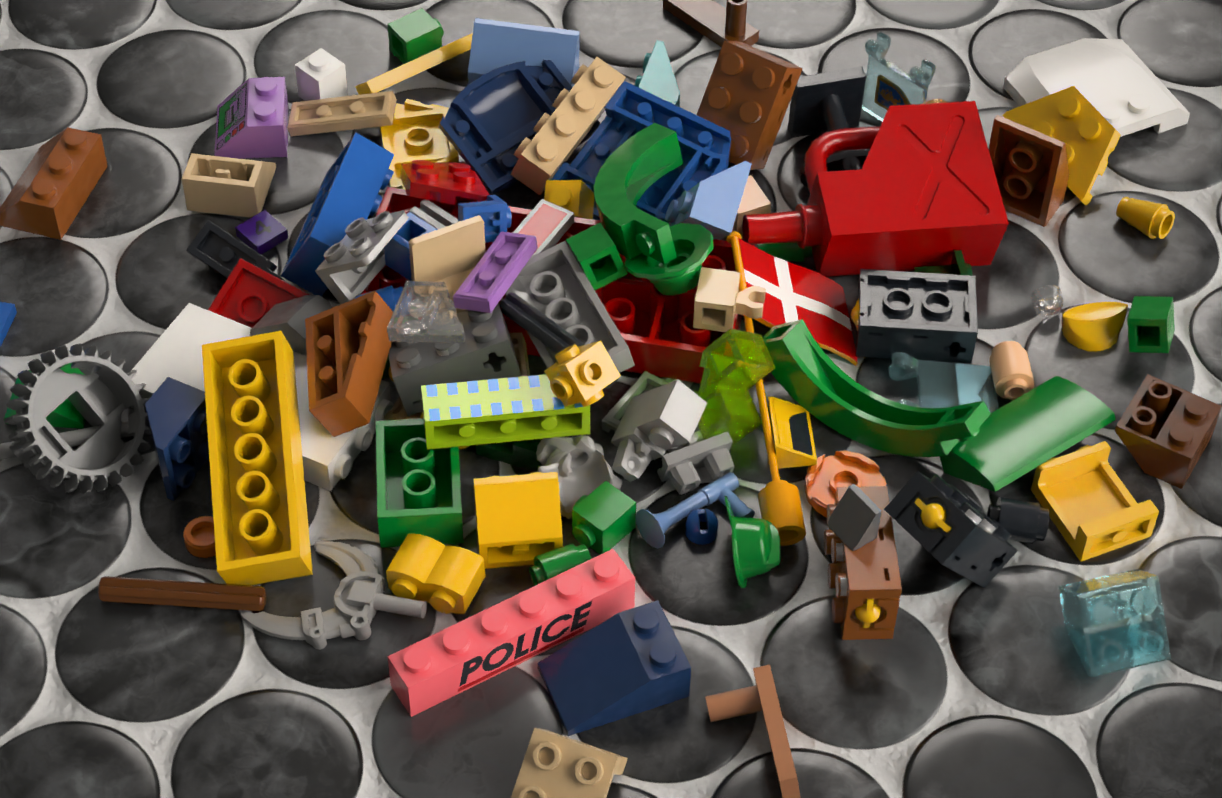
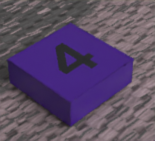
(261, 232)

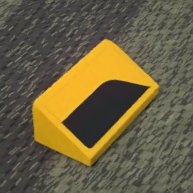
(791, 434)

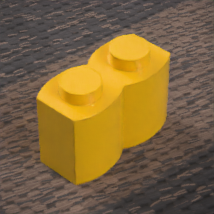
(436, 573)

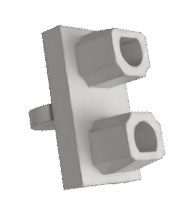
(683, 460)

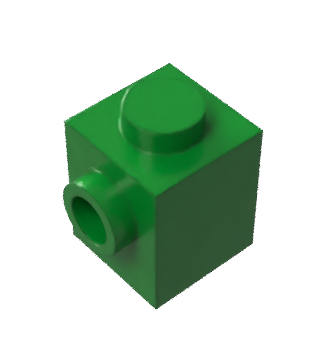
(414, 35)
(597, 256)
(1151, 324)
(603, 518)

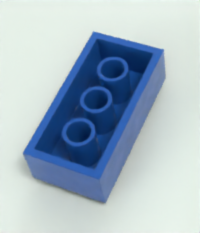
(345, 195)

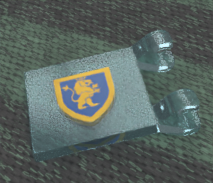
(890, 85)

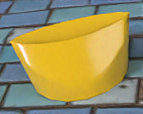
(1094, 325)

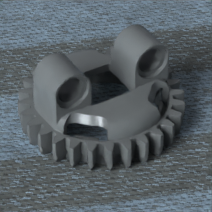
(98, 399)

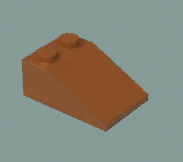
(1028, 170)

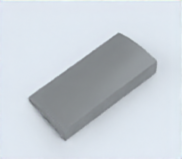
(563, 293)

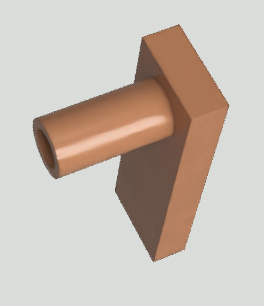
(765, 699)

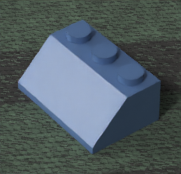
(506, 43)

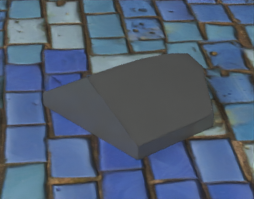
(290, 319)

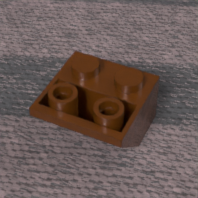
(1167, 429)

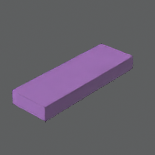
(495, 272)

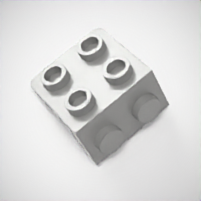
(359, 255)

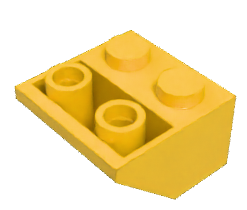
(517, 518)

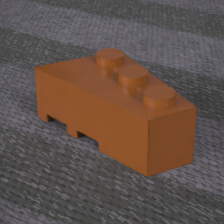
(347, 361)

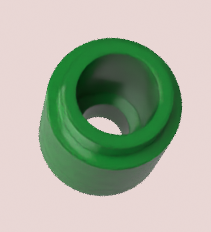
(557, 561)

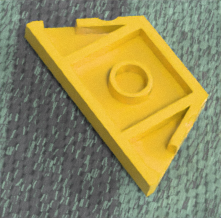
(1077, 124)
(416, 137)

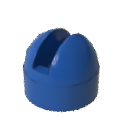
(692, 526)

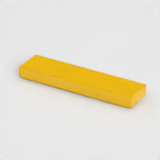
(415, 66)

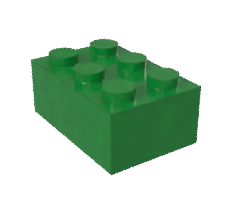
(416, 485)

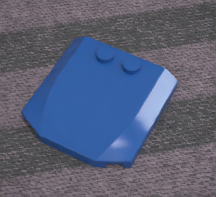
(630, 110)

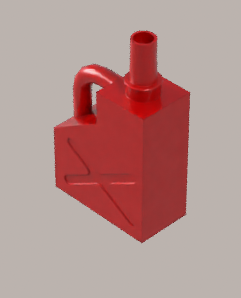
(909, 206)

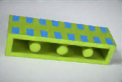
(498, 412)

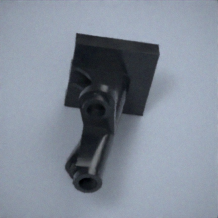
(827, 104)

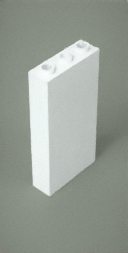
(179, 356)

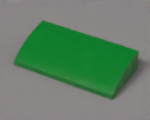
(1027, 434)

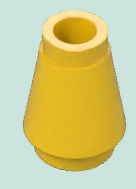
(1146, 216)

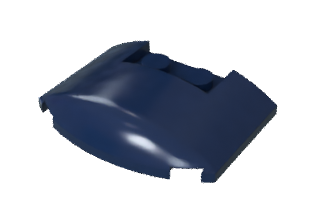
(498, 113)

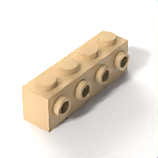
(568, 124)

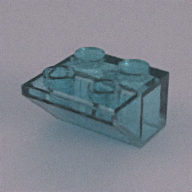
(1116, 621)

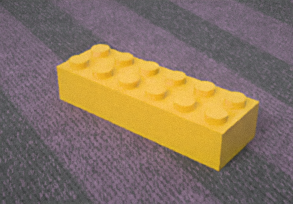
(256, 460)

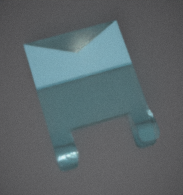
(944, 382)

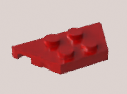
(442, 182)

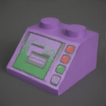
(254, 120)

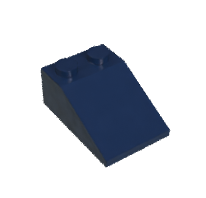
(617, 670)

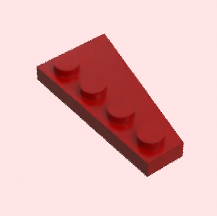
(251, 294)

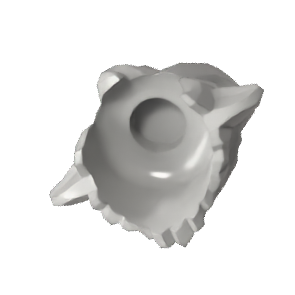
(578, 465)

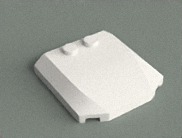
(1107, 77)

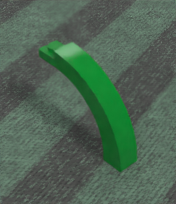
(622, 183)
(858, 412)

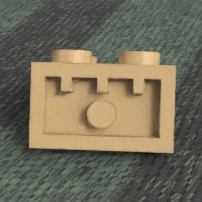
(448, 254)
(565, 768)

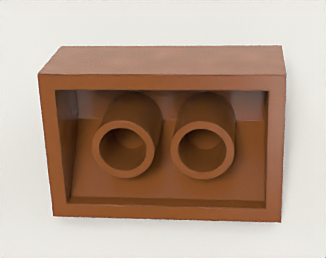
(55, 184)

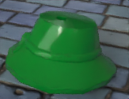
(681, 274)

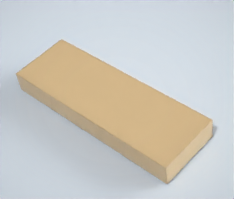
(342, 113)

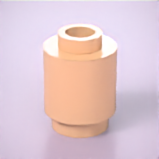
(1011, 370)

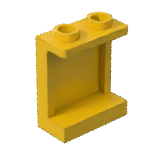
(1091, 502)

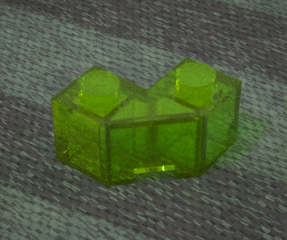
(730, 369)

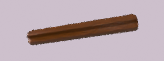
(182, 593)

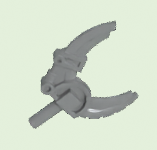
(354, 600)

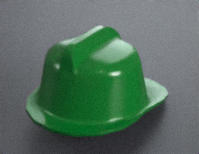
(753, 546)

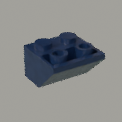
(178, 433)

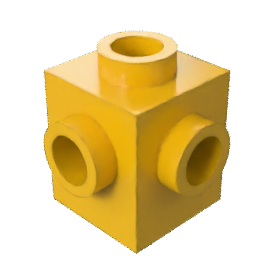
(581, 373)

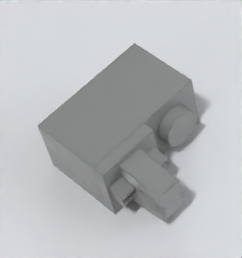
(653, 425)

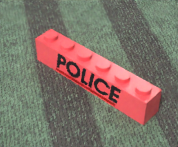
(511, 632)

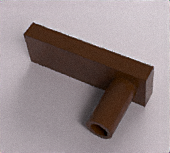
(715, 20)

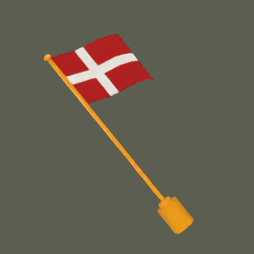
(790, 296)

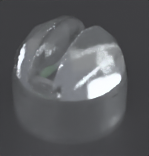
(1047, 300)

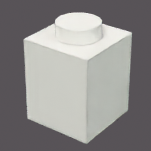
(321, 77)

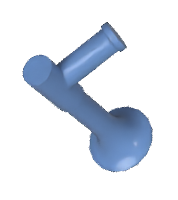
(655, 525)

